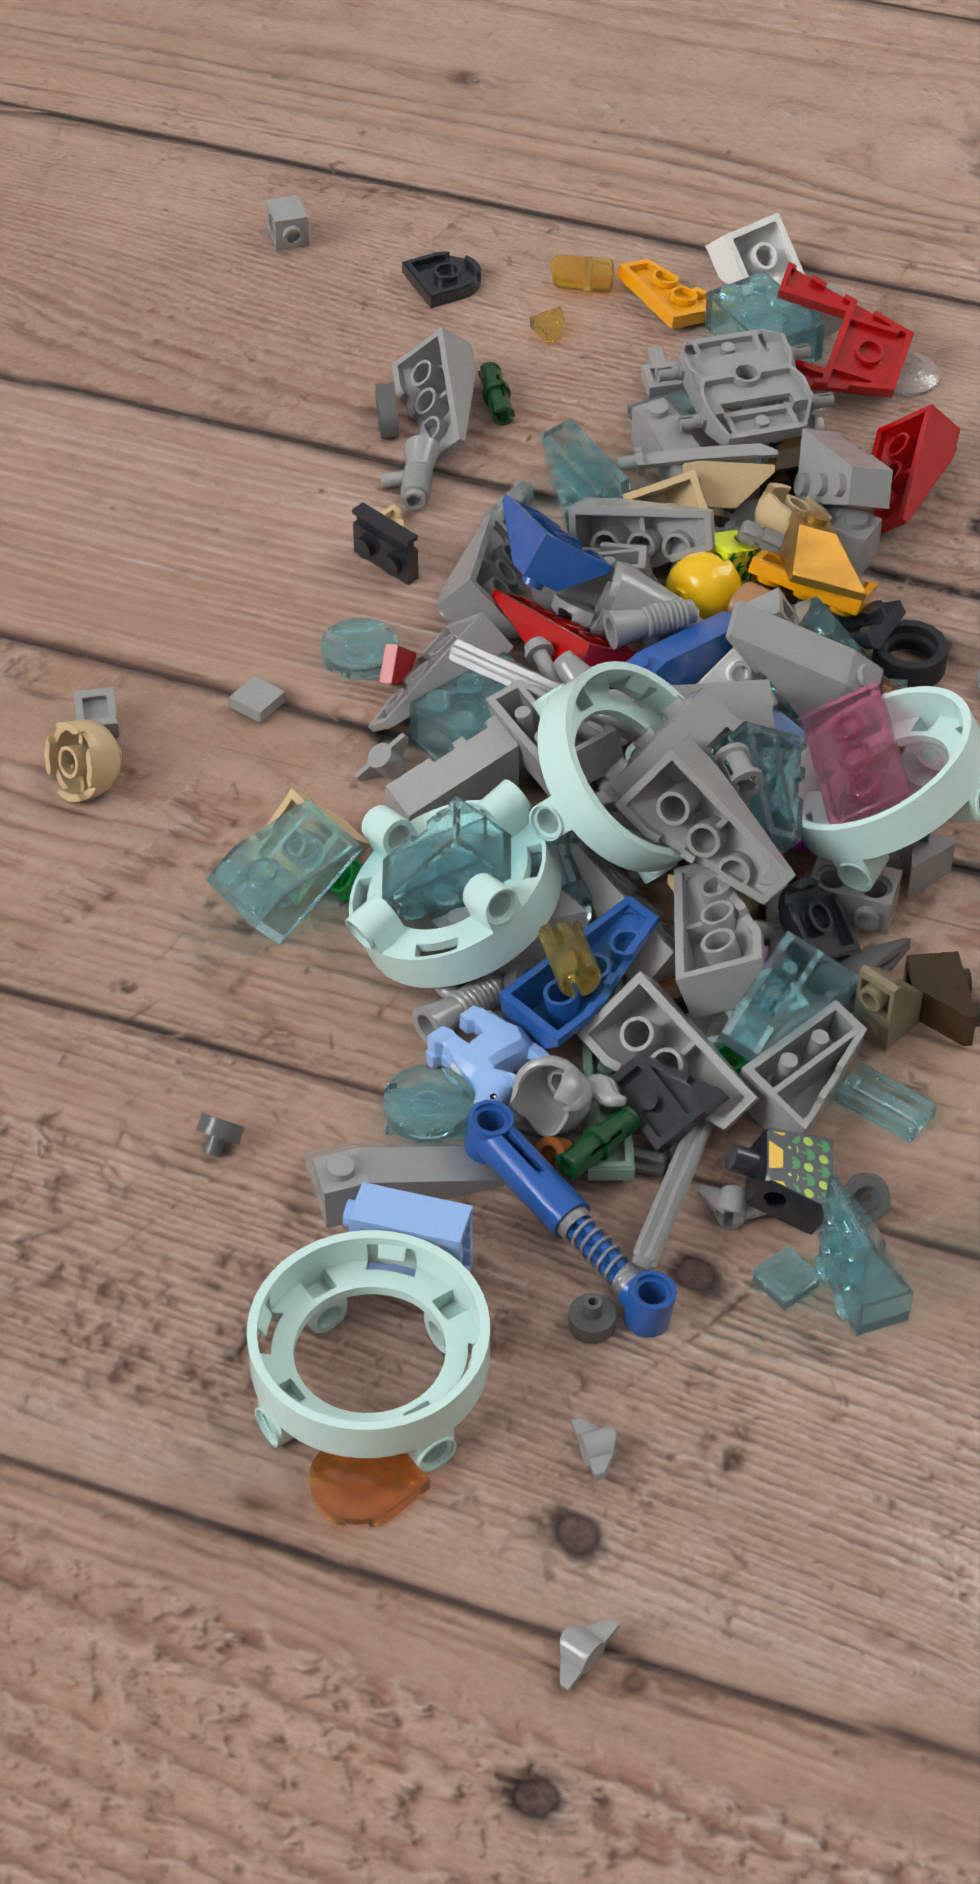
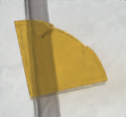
(548, 324)

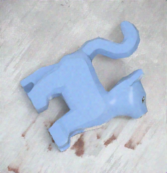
(489, 1058)

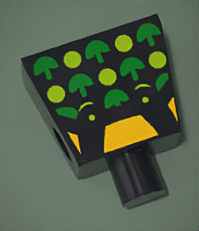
(785, 1175)

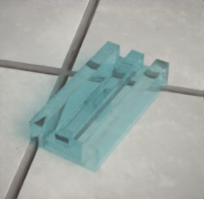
(889, 1097)

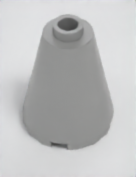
(629, 589)

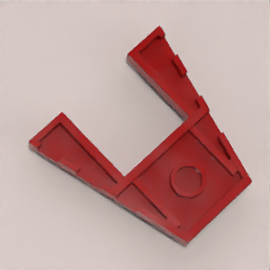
(868, 345)

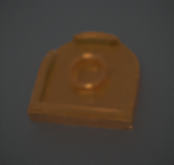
(364, 1488)

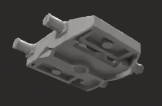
(712, 380)

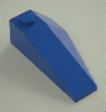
(546, 552)
(689, 653)
(553, 1017)

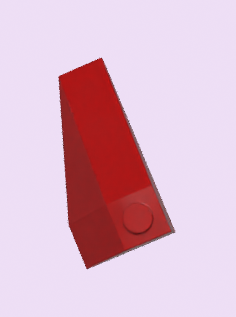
(918, 453)
(537, 620)

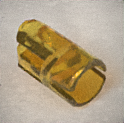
(582, 273)
(570, 957)

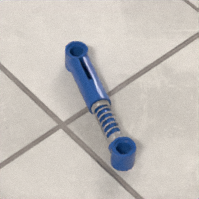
(495, 1141)

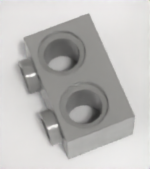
(868, 909)

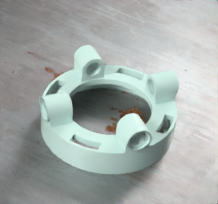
(943, 739)
(571, 799)
(502, 916)
(314, 1291)

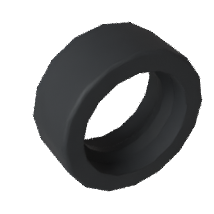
(918, 637)

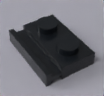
(385, 543)

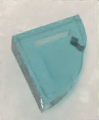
(581, 894)

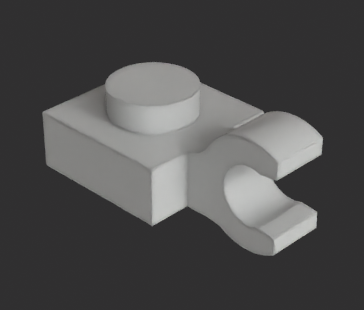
(652, 387)

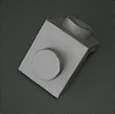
(97, 706)

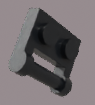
(873, 623)

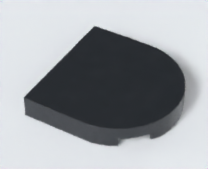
(443, 277)
(817, 918)

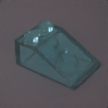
(284, 869)

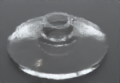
(917, 376)

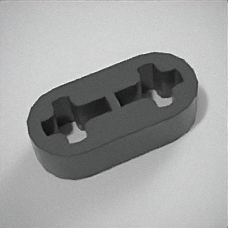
(386, 410)

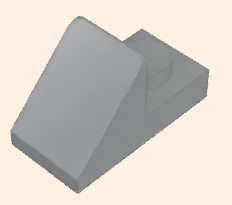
(924, 861)

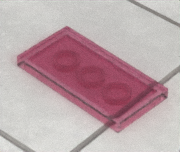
(856, 755)

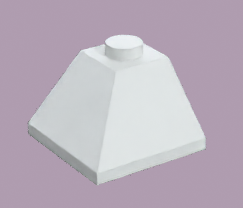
(754, 250)

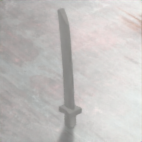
(679, 456)

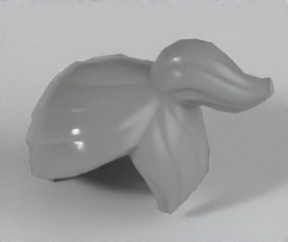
(558, 1096)

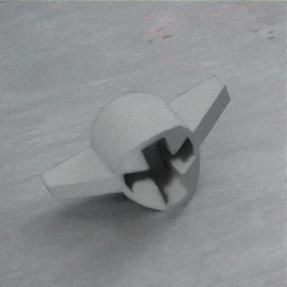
(385, 760)
(728, 1205)
(596, 1446)
(582, 1650)

